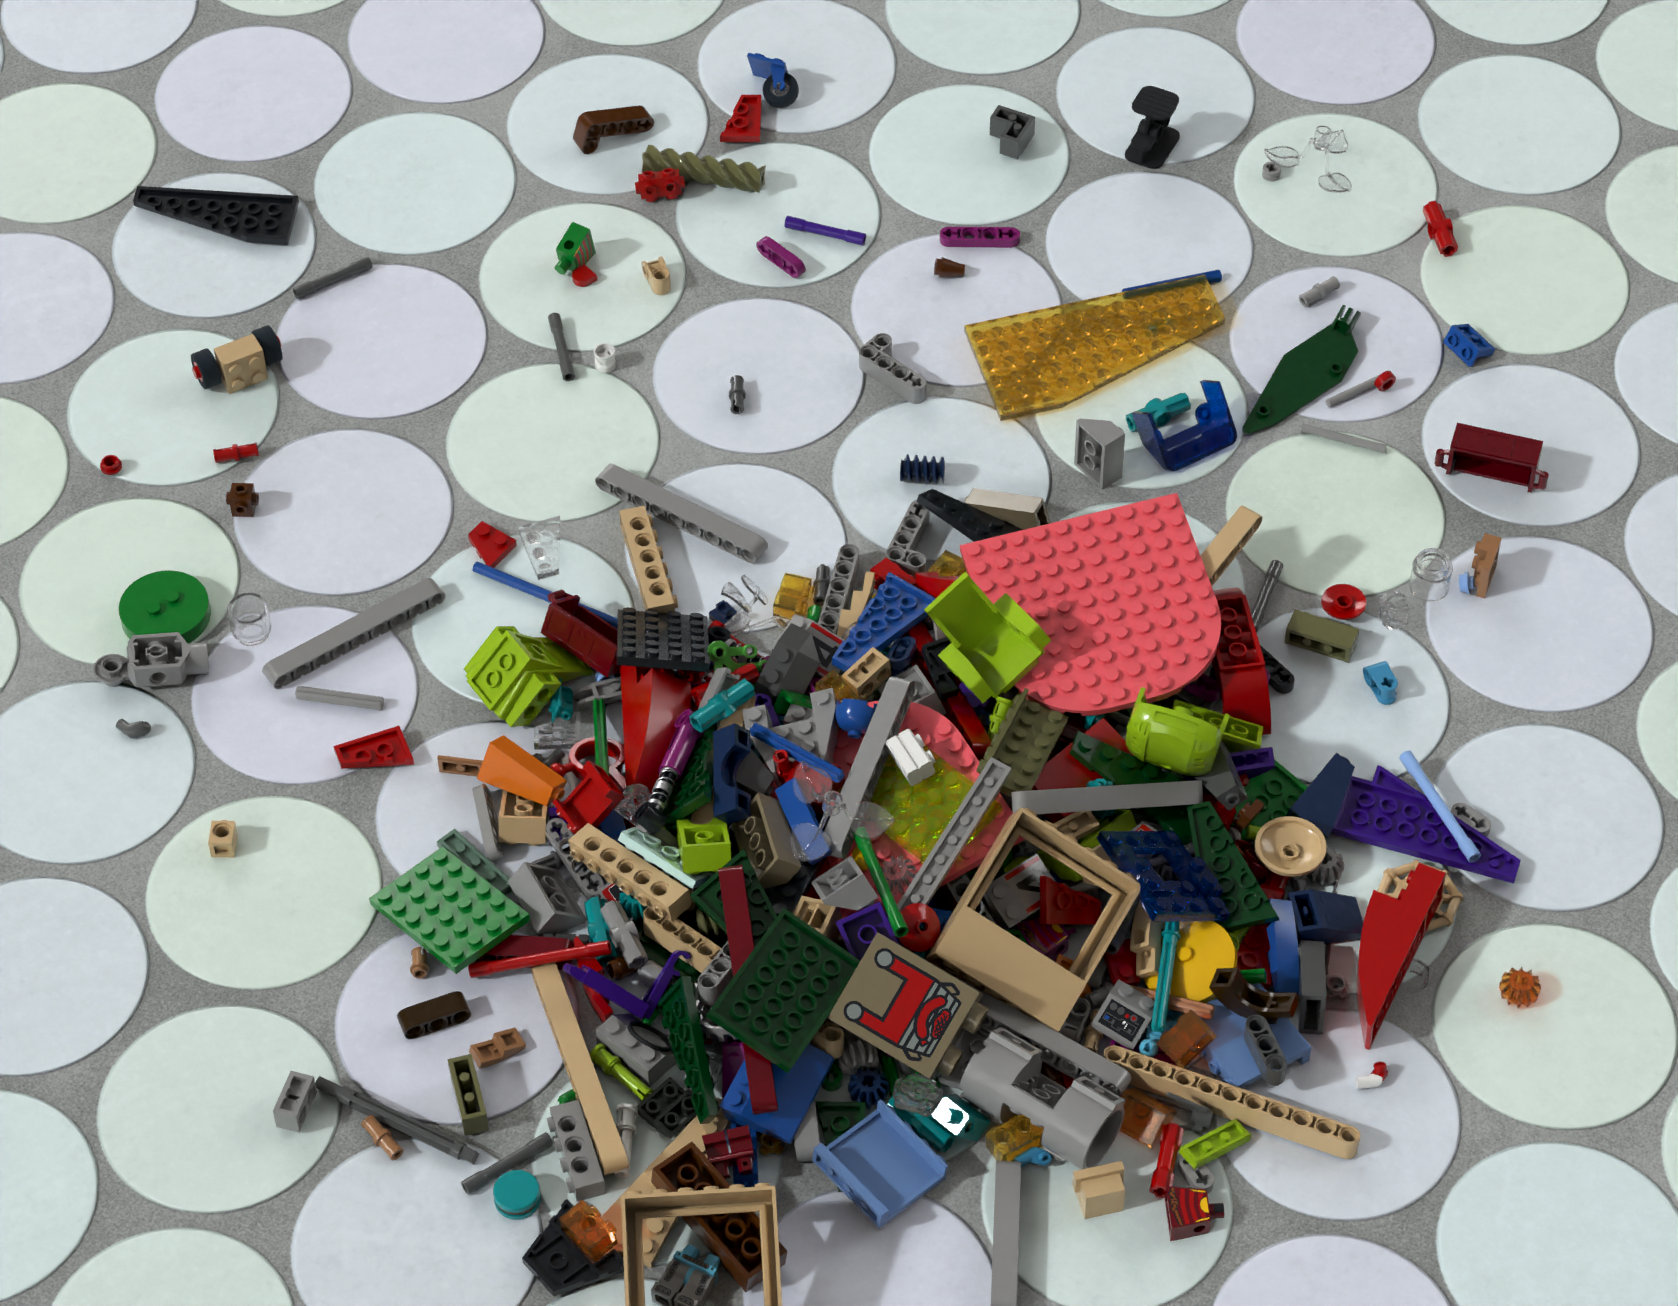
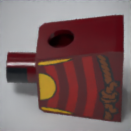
(1189, 1212)

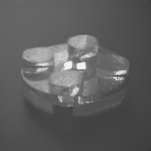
(907, 1099)

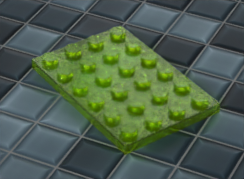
(925, 808)

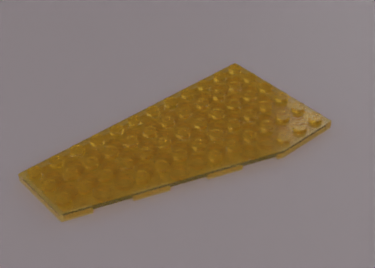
(1074, 348)

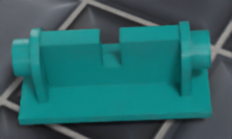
(561, 703)

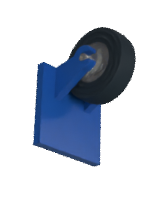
(779, 87)

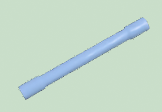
(1464, 843)

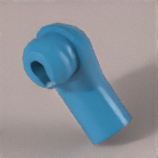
(1034, 1155)

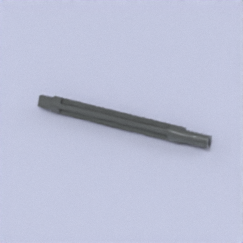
(398, 1120)

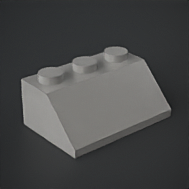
(1099, 450)
(845, 886)
(546, 899)
(638, 1058)

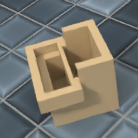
(819, 916)
(1100, 1189)

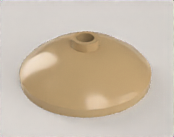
(1290, 837)

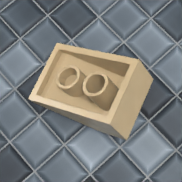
(522, 820)

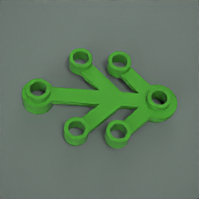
(732, 651)

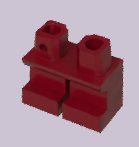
(741, 1150)

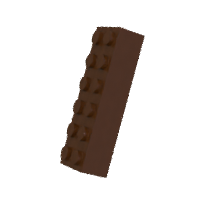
(728, 1236)

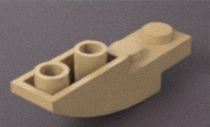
(1146, 943)

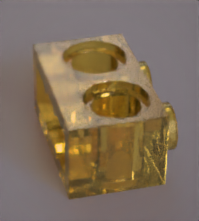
(1016, 1141)

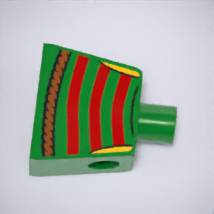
(574, 248)

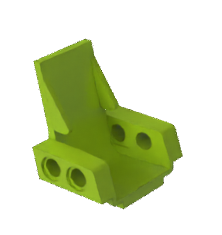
(989, 641)
(520, 673)

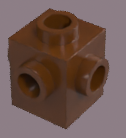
(242, 499)

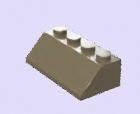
(767, 842)

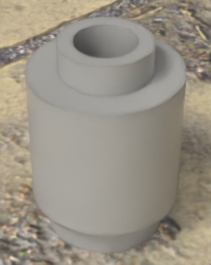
(649, 973)

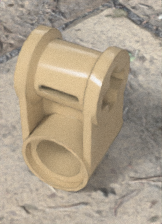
(657, 276)

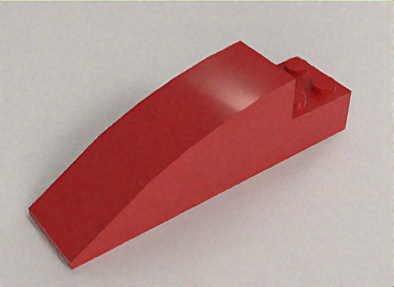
(649, 709)
(1390, 941)

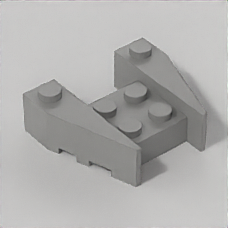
(813, 734)

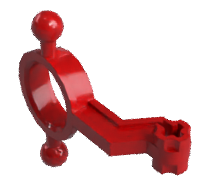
(587, 748)

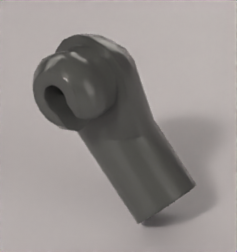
(135, 729)
(555, 757)

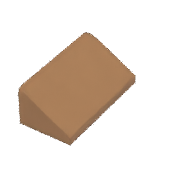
(459, 765)

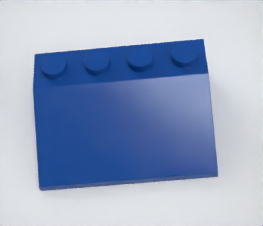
(793, 1091)

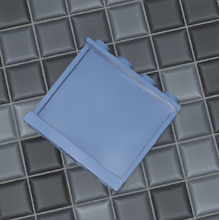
(1229, 1054)
(881, 1165)

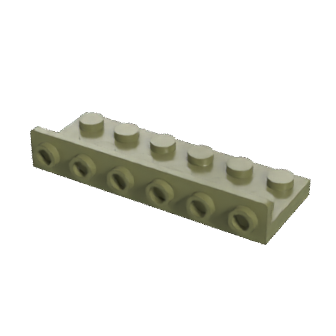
(1025, 742)

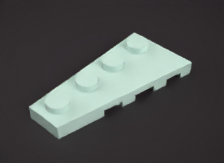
(665, 857)

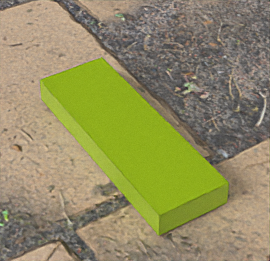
(1215, 1143)

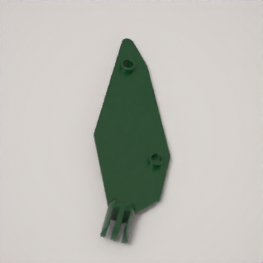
(1306, 372)

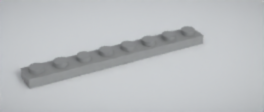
(956, 834)

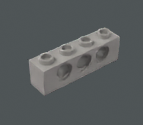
(570, 1117)

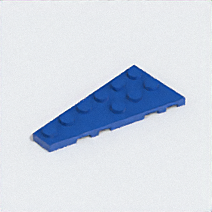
(885, 618)

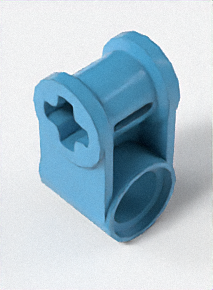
(1382, 682)

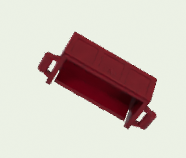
(1494, 456)
(581, 633)

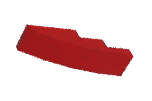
(597, 1001)

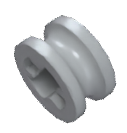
(1271, 176)

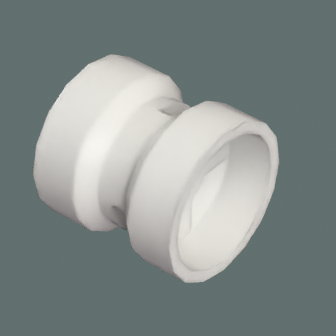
(604, 358)

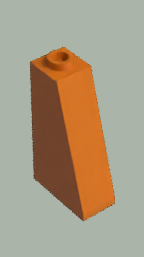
(520, 773)

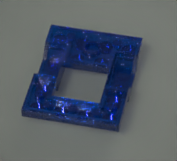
(1167, 901)

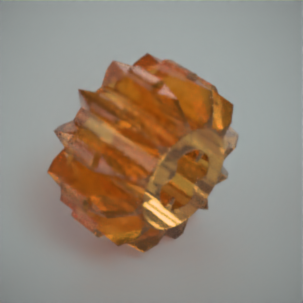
(1519, 987)

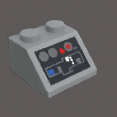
(1124, 1015)

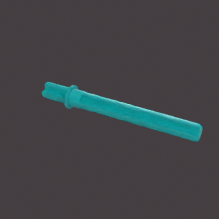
(1170, 938)

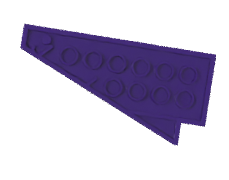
(1404, 821)

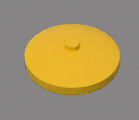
(1198, 954)

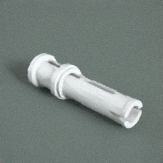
(626, 1129)

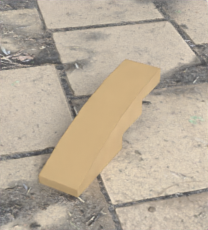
(859, 602)

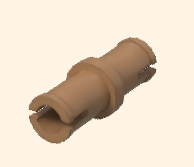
(382, 1137)

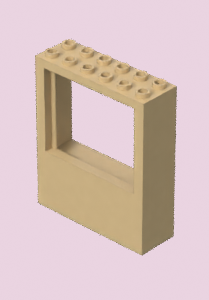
(1005, 965)
(709, 1201)

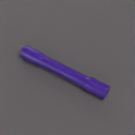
(846, 235)

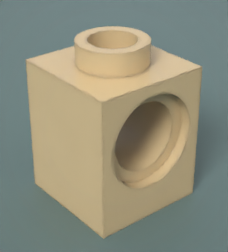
(223, 838)

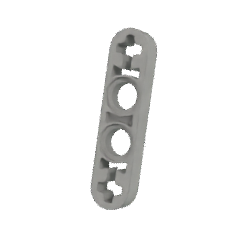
(488, 822)
(568, 859)

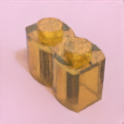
(793, 596)

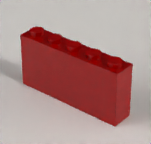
(1067, 772)

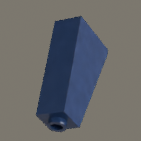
(1324, 795)

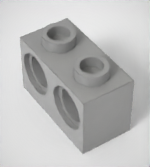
(295, 1101)

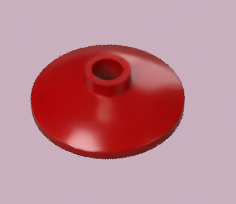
(1343, 601)
(916, 939)

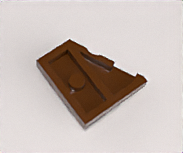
(1247, 815)

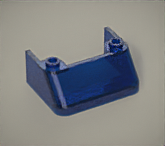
(1210, 435)

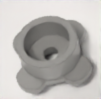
(1340, 983)

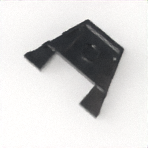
(939, 672)
(562, 1264)

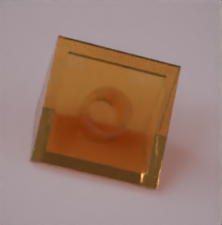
(1144, 1116)

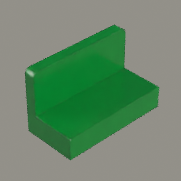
(787, 697)

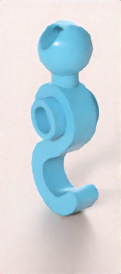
(1148, 1046)

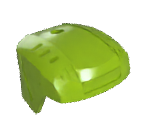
(1173, 737)

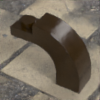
(1246, 1000)

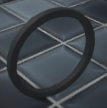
(645, 1042)

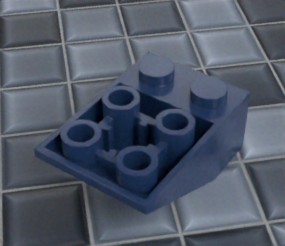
(1325, 916)

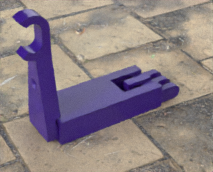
(620, 996)

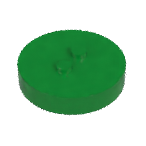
(165, 604)

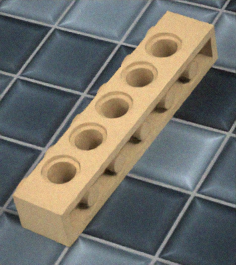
(646, 560)
(629, 872)

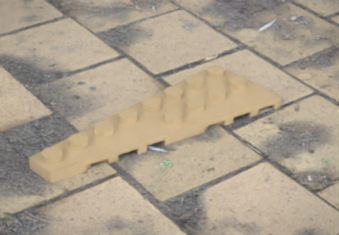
(657, 1230)

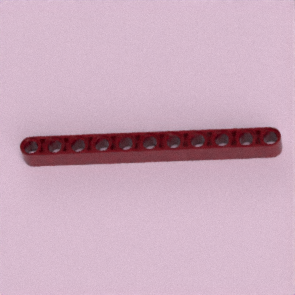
(741, 945)

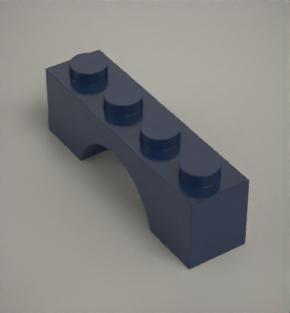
(730, 748)

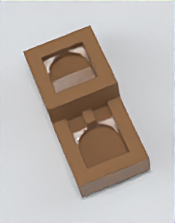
(502, 1046)

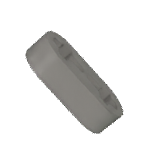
(1472, 818)
(1191, 1175)

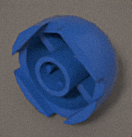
(854, 716)

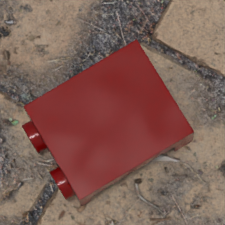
(589, 800)

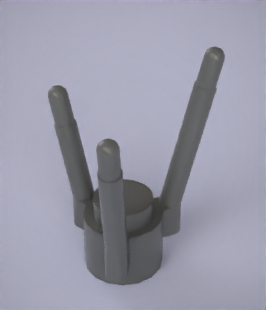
(1200, 1114)

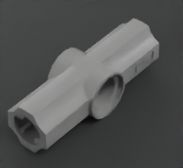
(624, 934)

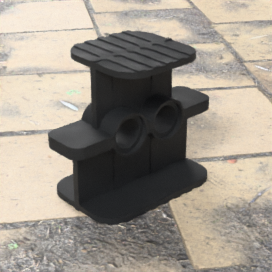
(1153, 137)

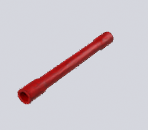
(489, 967)

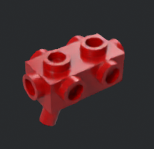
(655, 184)

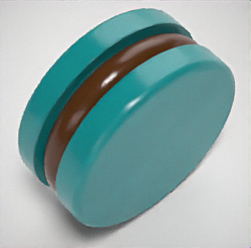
(517, 1194)

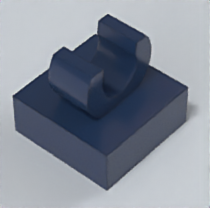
(722, 612)

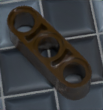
(434, 1015)

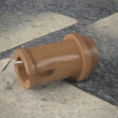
(419, 966)

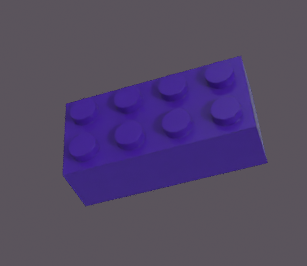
(861, 927)

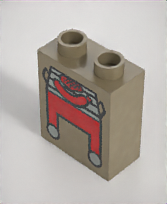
(909, 1008)

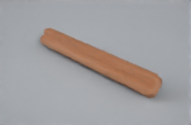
(1182, 1004)

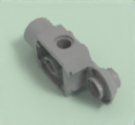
(154, 661)

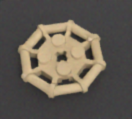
(1454, 897)

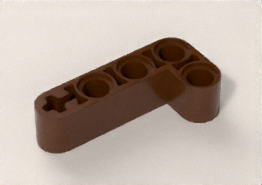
(609, 122)

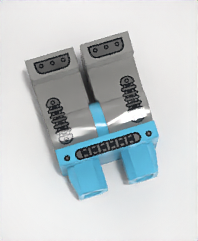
(687, 1279)

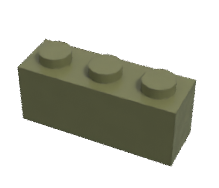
(1321, 636)
(468, 1094)

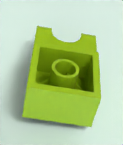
(703, 845)

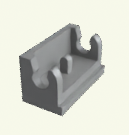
(721, 680)

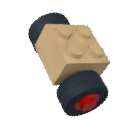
(239, 361)

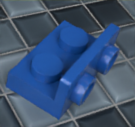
(1467, 343)

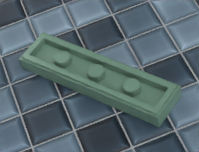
(473, 858)

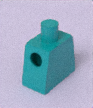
(956, 1115)

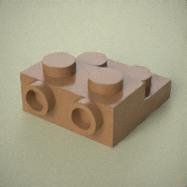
(1485, 562)

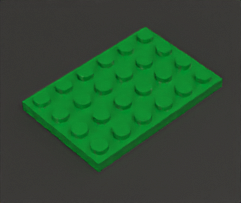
(449, 909)

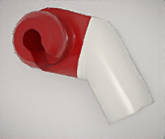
(1376, 1077)

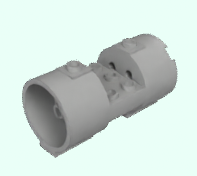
(1008, 1082)

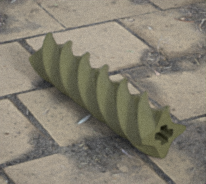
(706, 169)

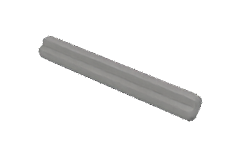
(339, 698)

